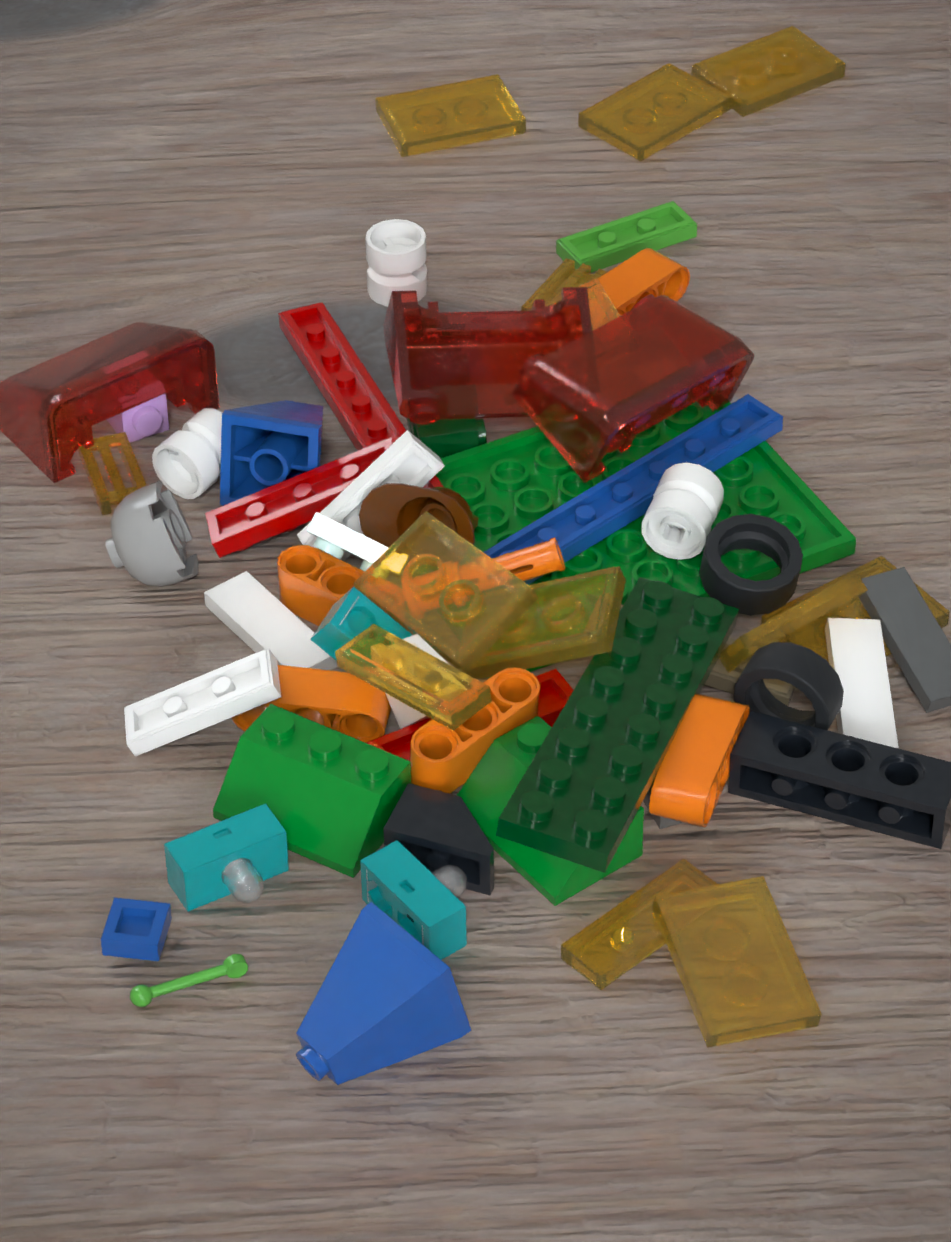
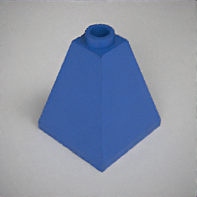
(267, 446)
(379, 1003)

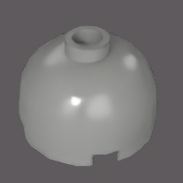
(151, 538)

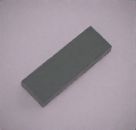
(911, 635)

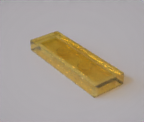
(793, 621)
(413, 676)
(628, 930)

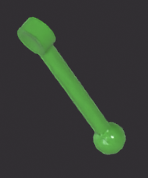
(233, 966)

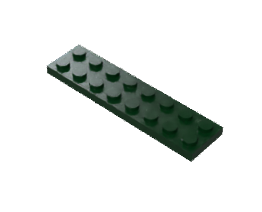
(618, 726)

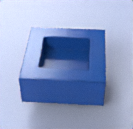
(136, 929)

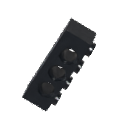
(842, 779)

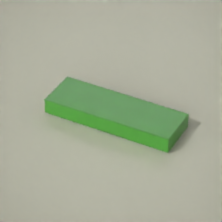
(627, 236)

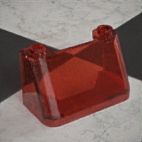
(472, 360)
(629, 378)
(57, 402)

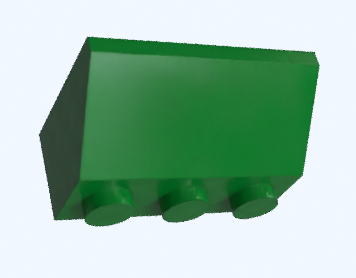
(318, 784)
(489, 792)

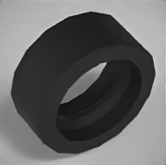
(757, 534)
(801, 669)

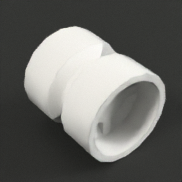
(395, 259)
(192, 456)
(682, 511)

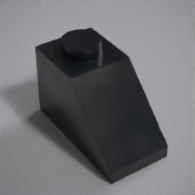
(442, 833)

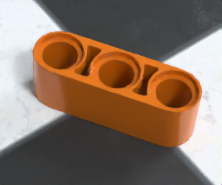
(644, 275)
(313, 581)
(329, 699)
(446, 757)
(698, 761)

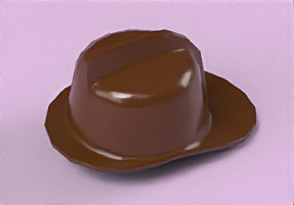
(396, 506)

